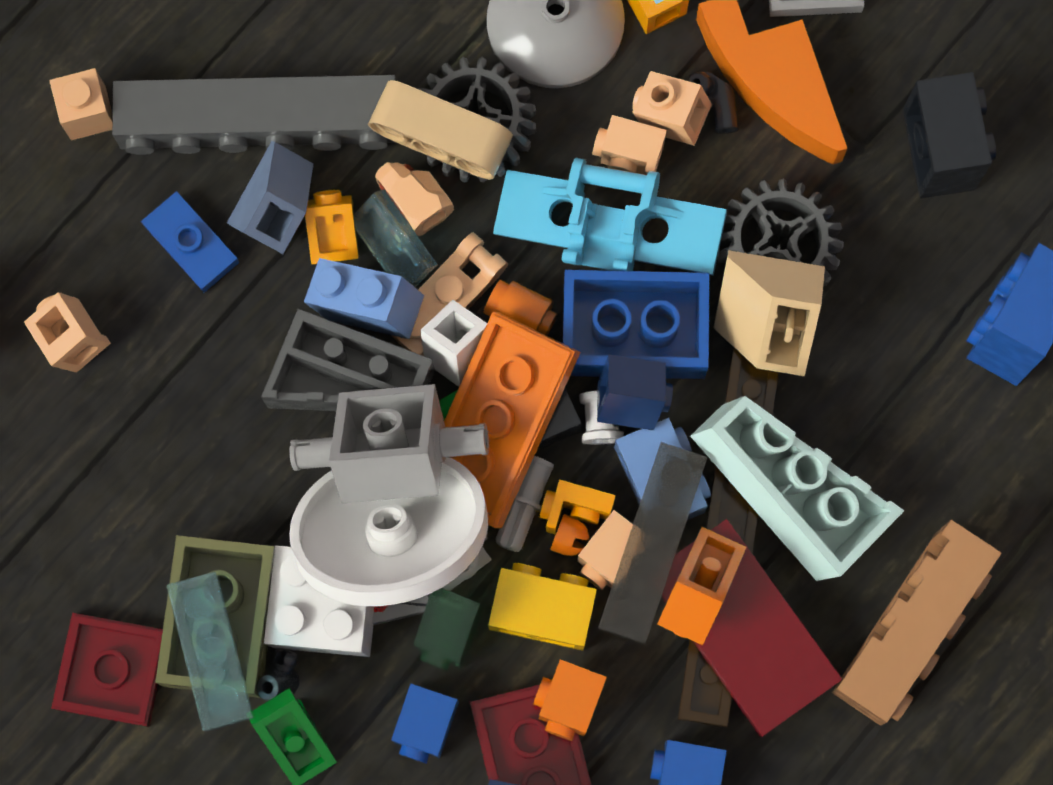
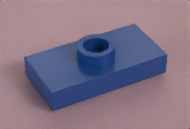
(190, 241)

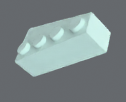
(794, 488)

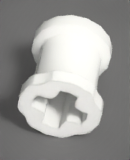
(597, 432)

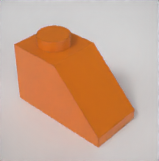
(702, 586)

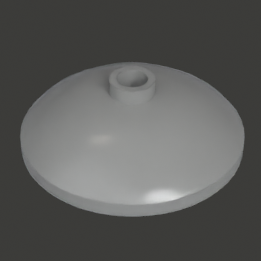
(555, 48)

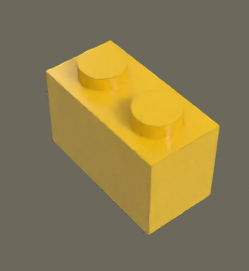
(542, 606)

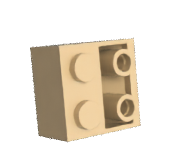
(770, 310)

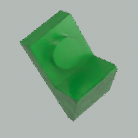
(292, 737)

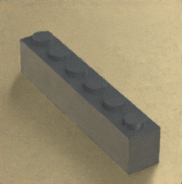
(247, 113)

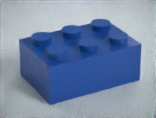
(638, 317)
(1019, 322)

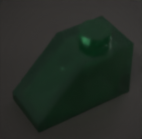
(447, 628)

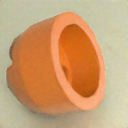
(564, 540)

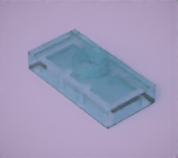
(392, 239)

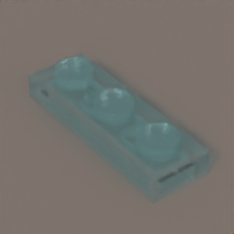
(210, 651)

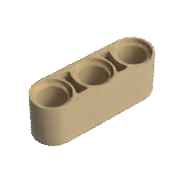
(440, 129)

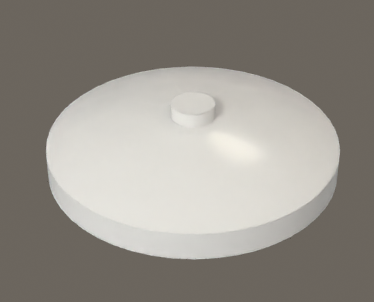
(392, 546)

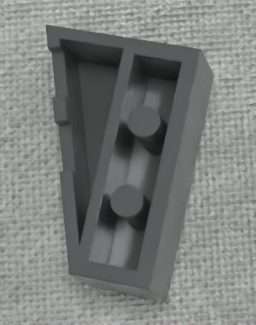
(329, 359)

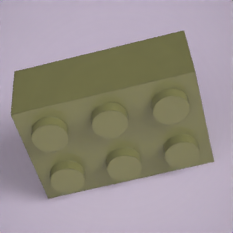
(245, 585)

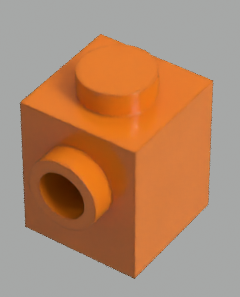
(569, 699)

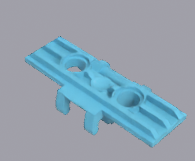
(608, 235)

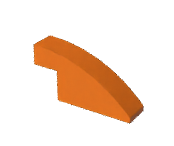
(775, 77)

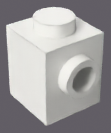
(452, 340)

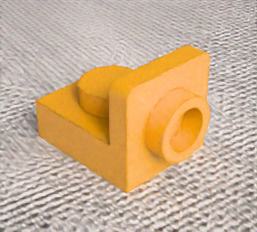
(331, 227)
(585, 503)

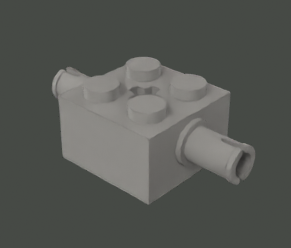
(388, 444)

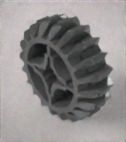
(477, 82)
(808, 220)

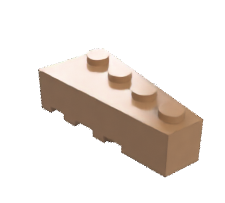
(916, 622)

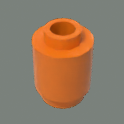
(522, 305)

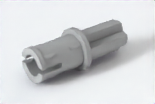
(525, 505)

